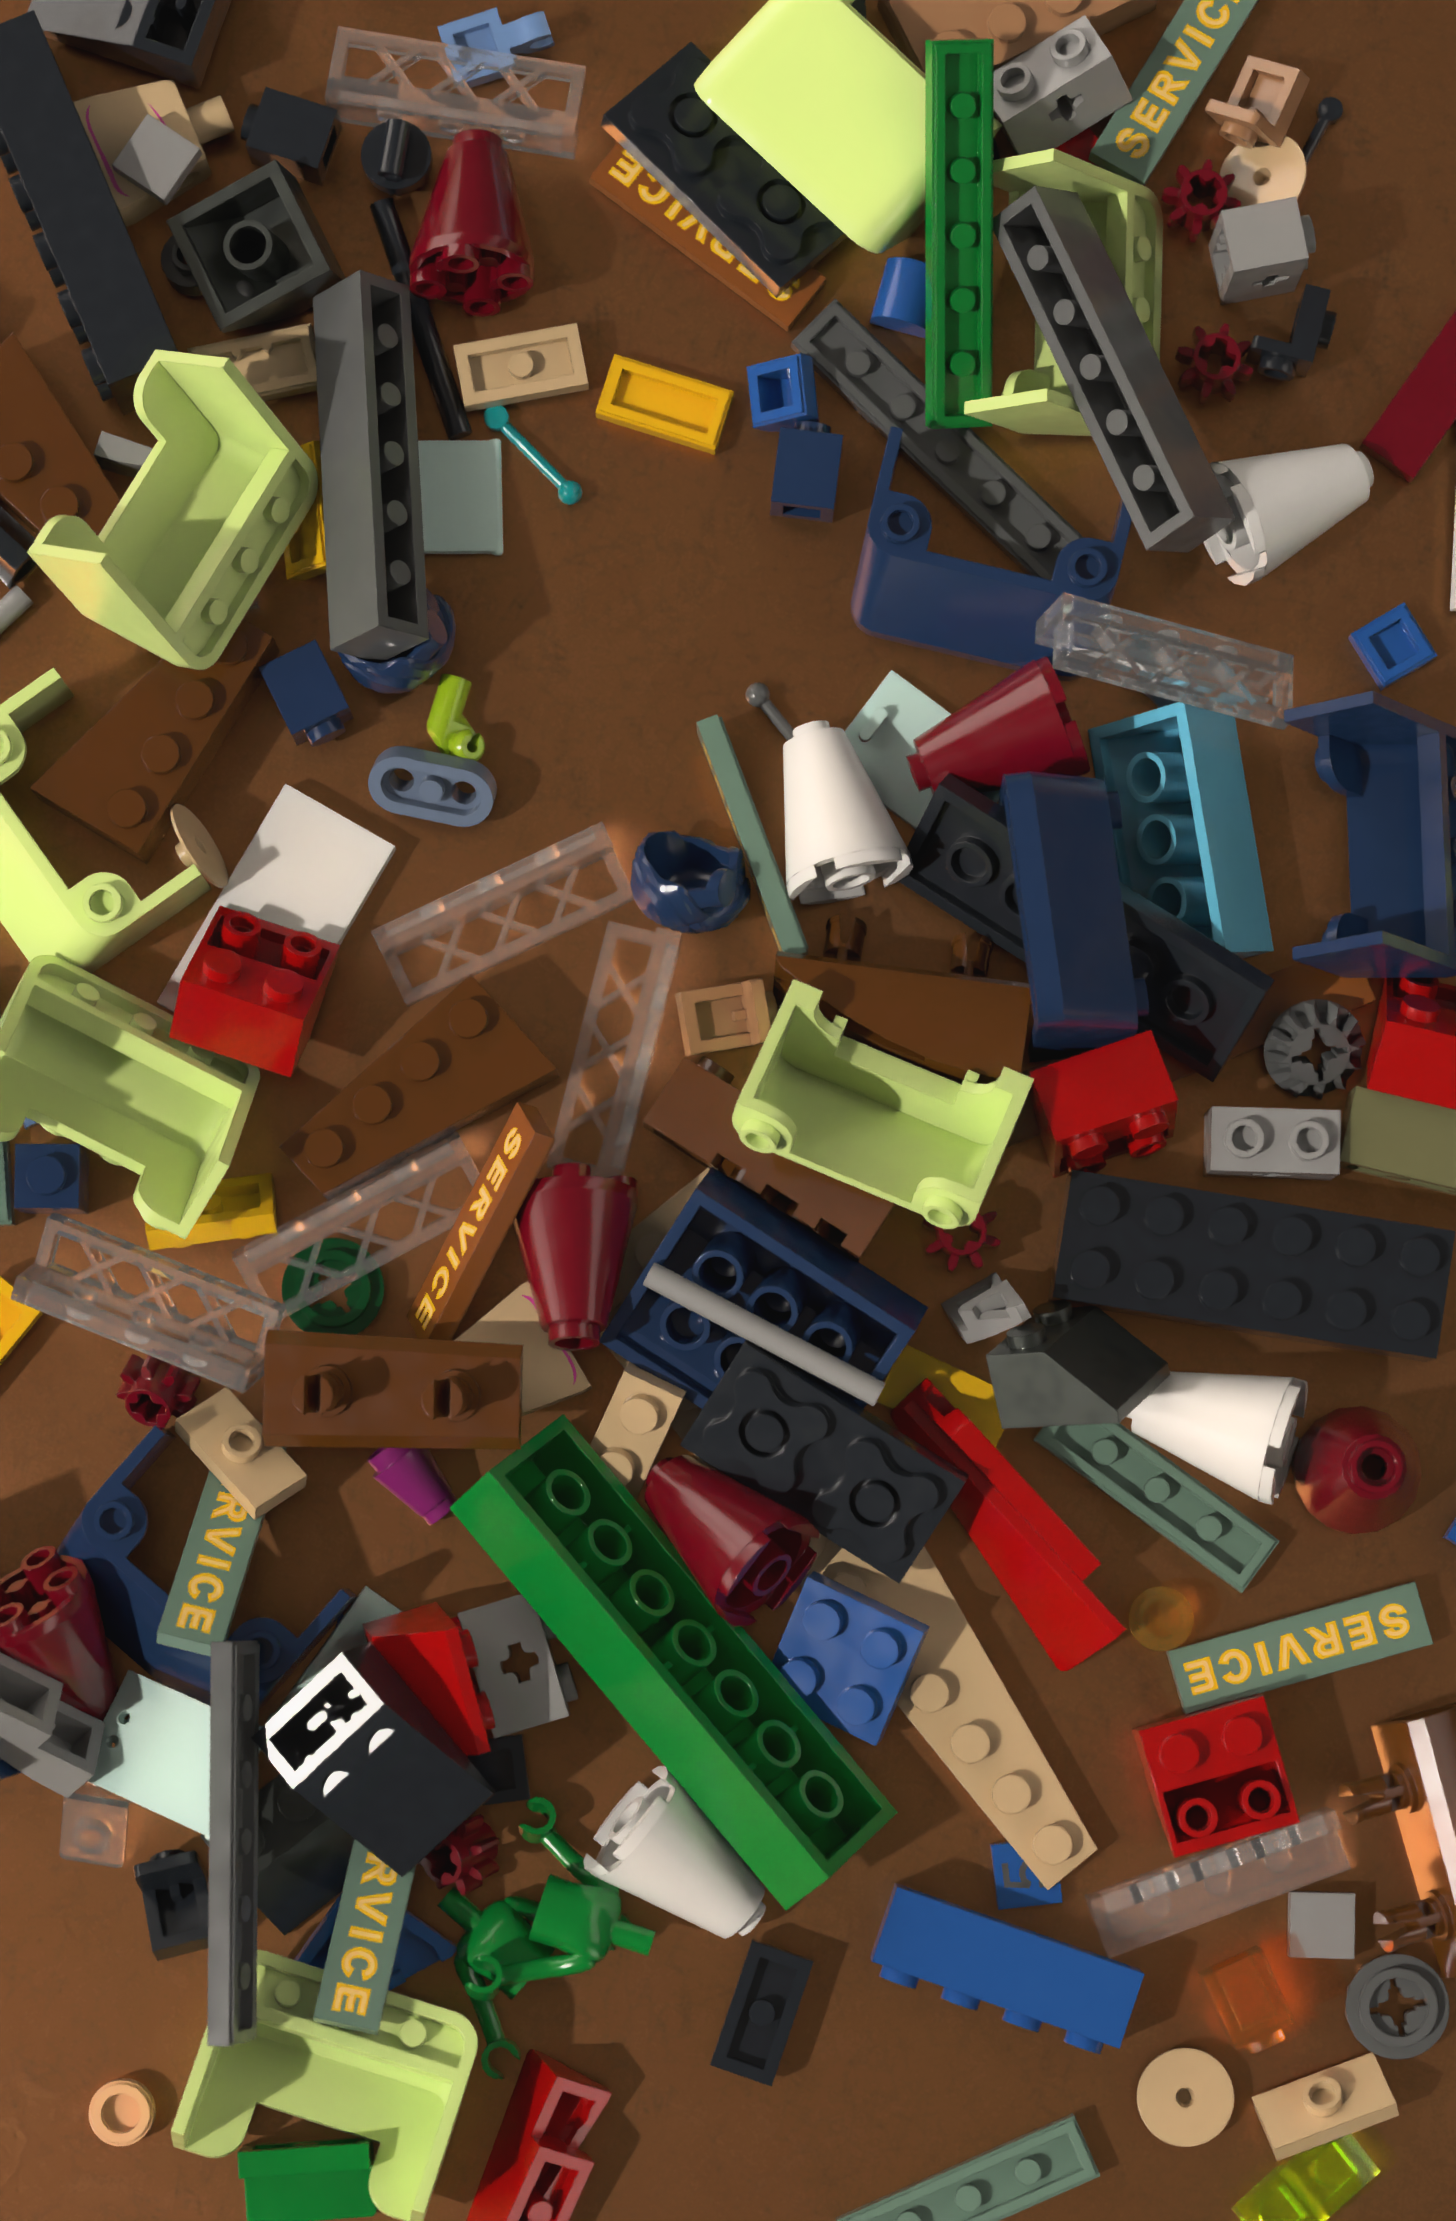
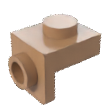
(1260, 103)
(725, 1016)

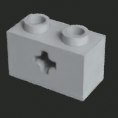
(1057, 89)
(1260, 250)
(1271, 1143)
(513, 1702)

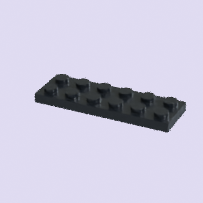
(1195, 987)

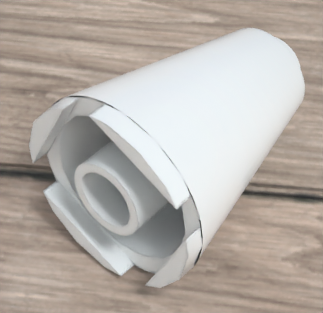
(1284, 504)
(835, 820)
(1227, 1426)
(676, 1859)

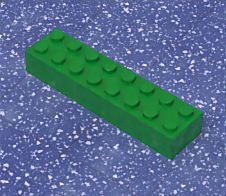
(672, 1664)

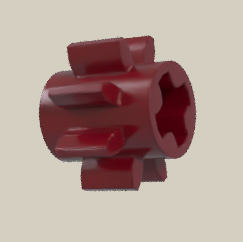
(1201, 183)
(1197, 363)
(970, 1250)
(156, 1390)
(464, 1857)

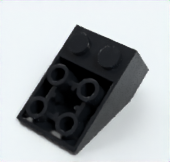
(151, 35)
(374, 1759)

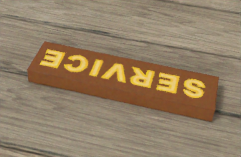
(647, 200)
(482, 1225)

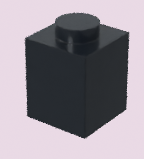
(292, 132)

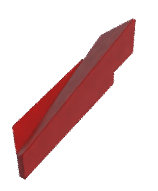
(1015, 1532)
(536, 2156)

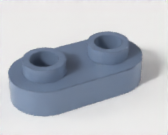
(433, 790)

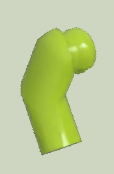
(447, 723)

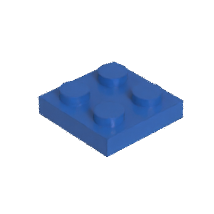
(848, 1656)

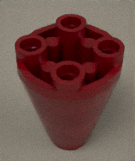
(473, 230)
(574, 1249)
(1331, 1474)
(57, 1628)

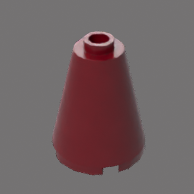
(1003, 731)
(730, 1537)

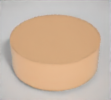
(122, 2112)

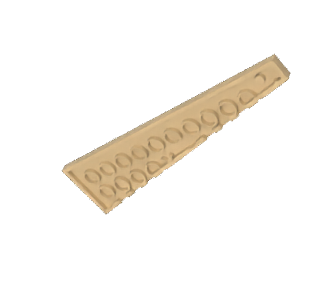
(953, 1687)

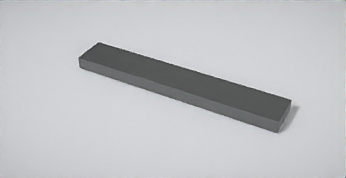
(949, 458)
(233, 1843)

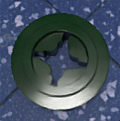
(363, 1294)

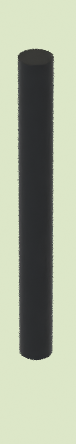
(423, 323)

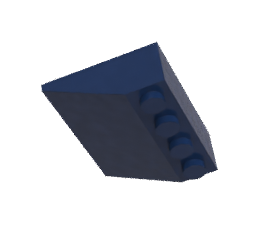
(770, 1268)

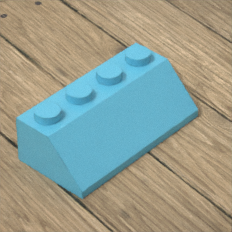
(1186, 821)

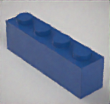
(1005, 1966)

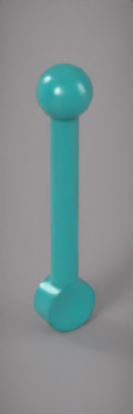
(498, 420)

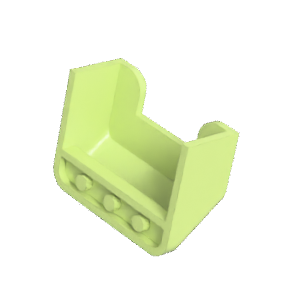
(195, 521)
(111, 1079)
(379, 2087)

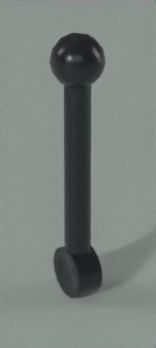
(1328, 113)

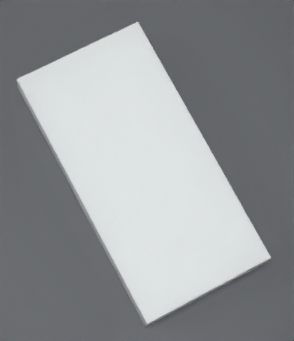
(299, 872)

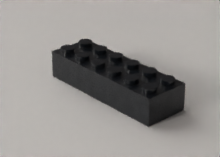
(82, 228)
(1252, 1266)

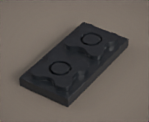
(720, 175)
(824, 1459)

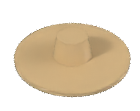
(1266, 172)
(198, 846)
(1185, 2097)

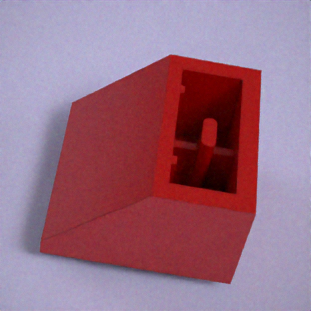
(253, 991)
(1415, 1041)
(1104, 1105)
(435, 1662)
(1216, 1775)

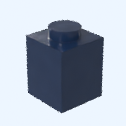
(806, 472)
(307, 695)
(51, 1178)

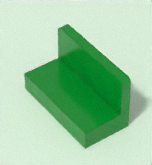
(307, 2179)

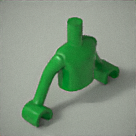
(569, 1917)
(504, 1935)

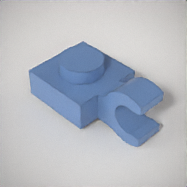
(487, 33)

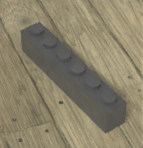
(1112, 370)
(370, 467)

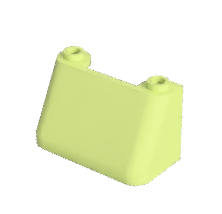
(829, 113)
(876, 1115)

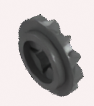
(1294, 1033)
(1421, 2024)

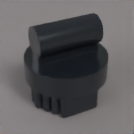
(396, 157)

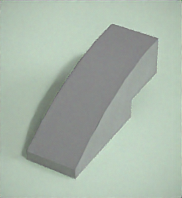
(44, 1734)

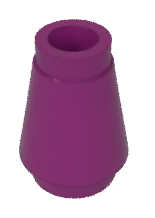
(414, 1479)

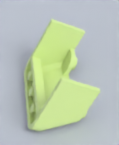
(1132, 233)
(36, 907)

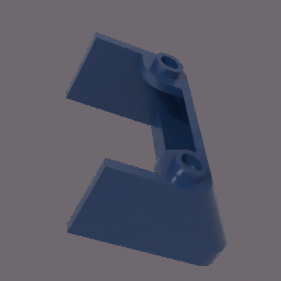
(963, 604)
(1401, 837)
(1071, 913)
(134, 1605)

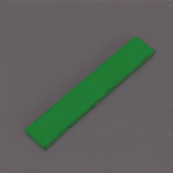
(958, 228)

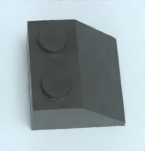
(260, 235)
(1071, 1369)
(299, 1856)

